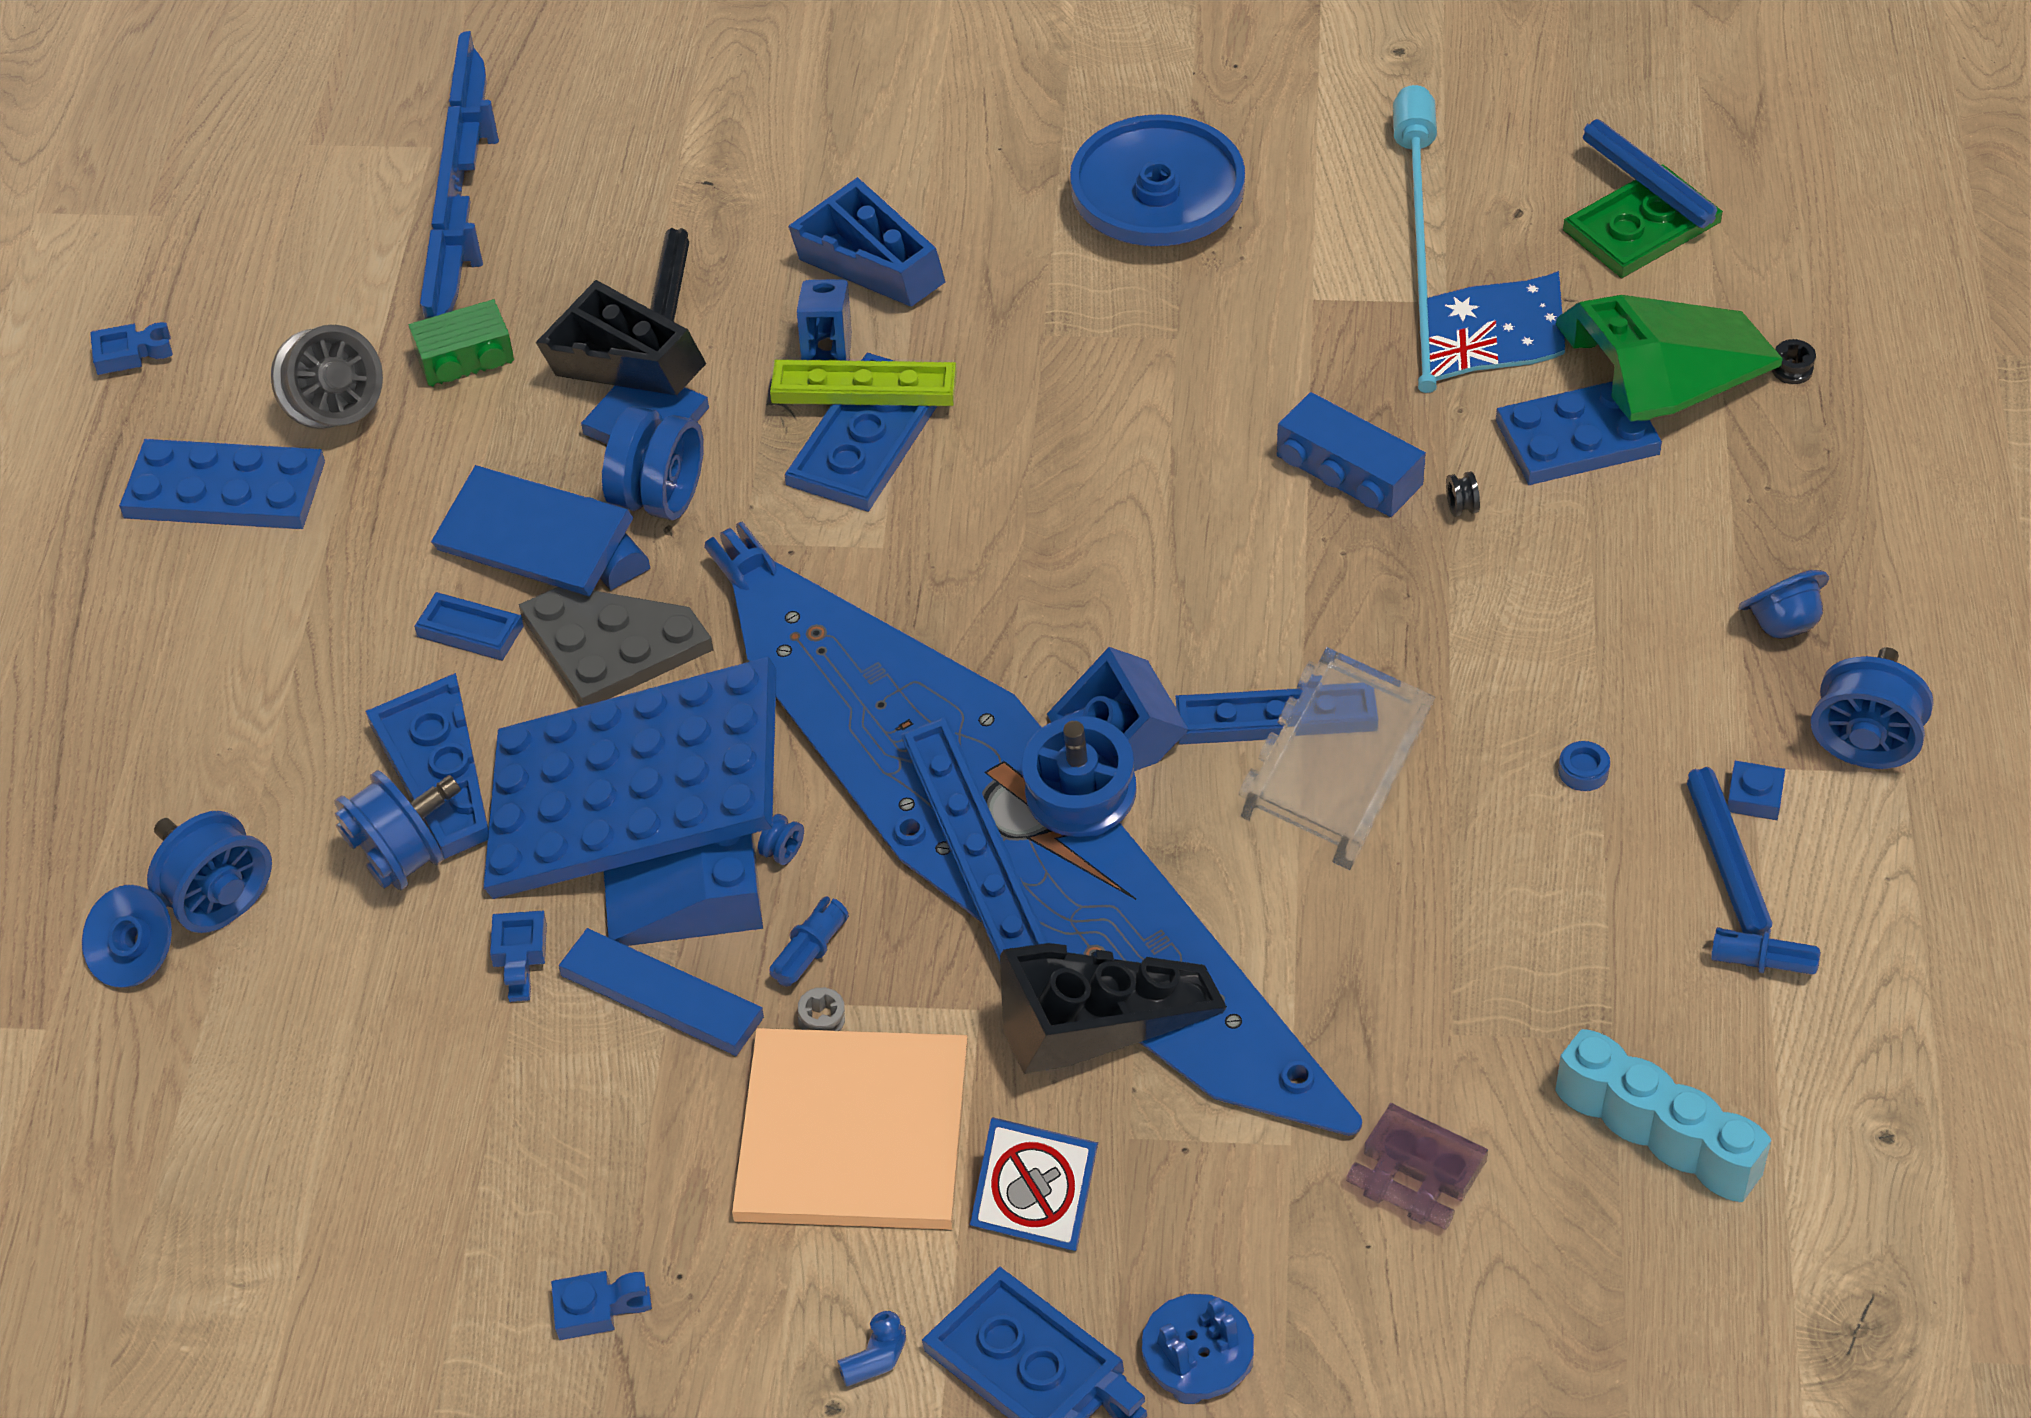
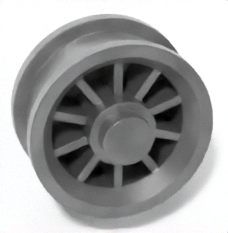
(326, 376)

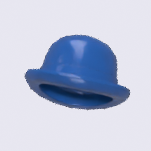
(1790, 605)

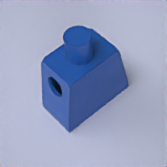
(823, 314)

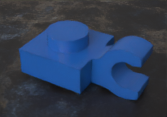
(516, 944)
(589, 1301)

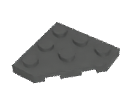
(612, 639)

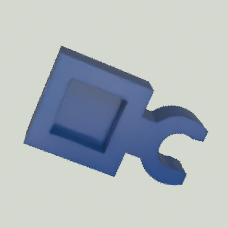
(123, 346)

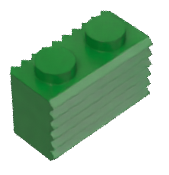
(461, 342)

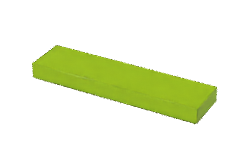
(863, 382)

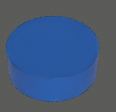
(1584, 766)

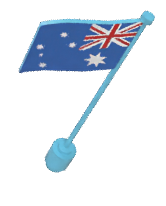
(1476, 324)

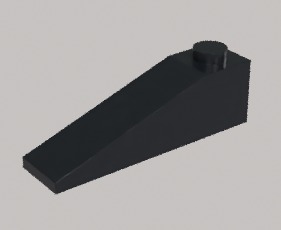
(1082, 1006)

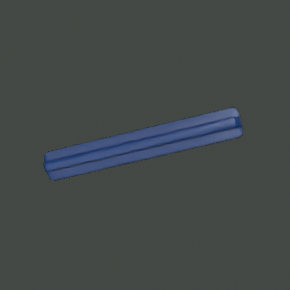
(1650, 173)
(1729, 852)

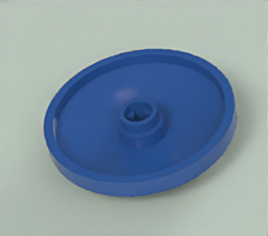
(1157, 180)

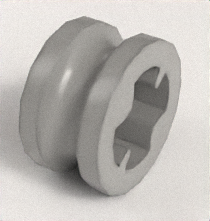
(817, 1000)

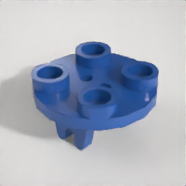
(1176, 1359)

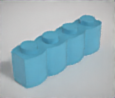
(1672, 1119)

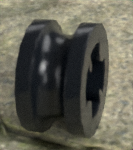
(1804, 356)
(1462, 494)

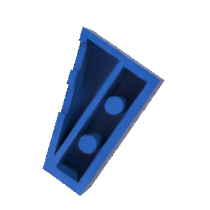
(868, 244)

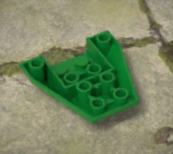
(1668, 350)

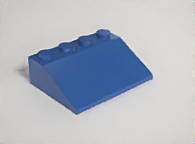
(685, 894)

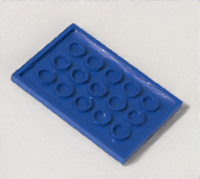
(632, 778)

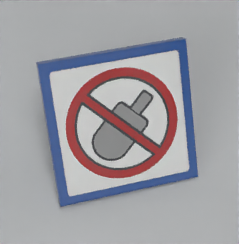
(1034, 1183)

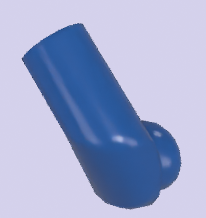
(881, 1352)

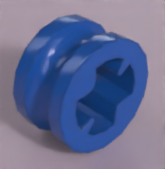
(781, 840)

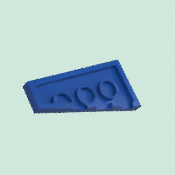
(426, 742)

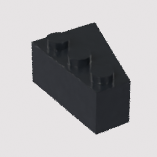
(620, 344)

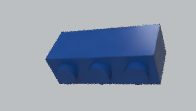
(1350, 454)

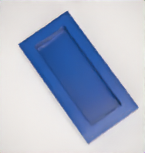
(469, 626)

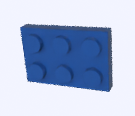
(1573, 434)

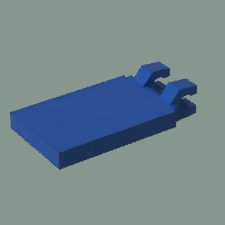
(1029, 1356)

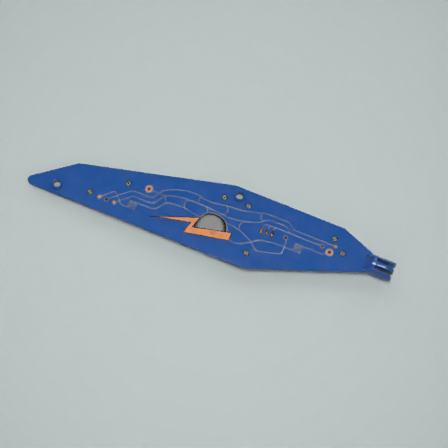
(865, 683)

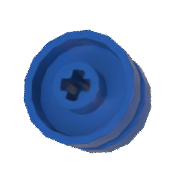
(652, 462)

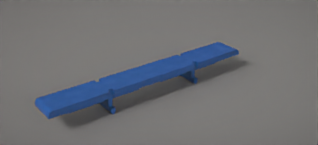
(452, 236)

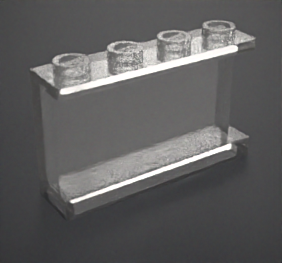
(1337, 752)

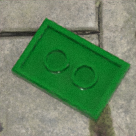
(1632, 228)

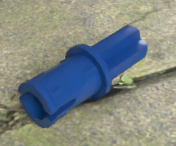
(809, 941)
(1764, 952)

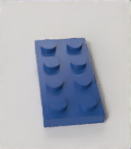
(222, 484)

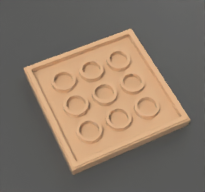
(852, 1129)

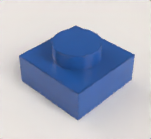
(1756, 790)

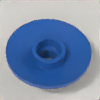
(111, 935)

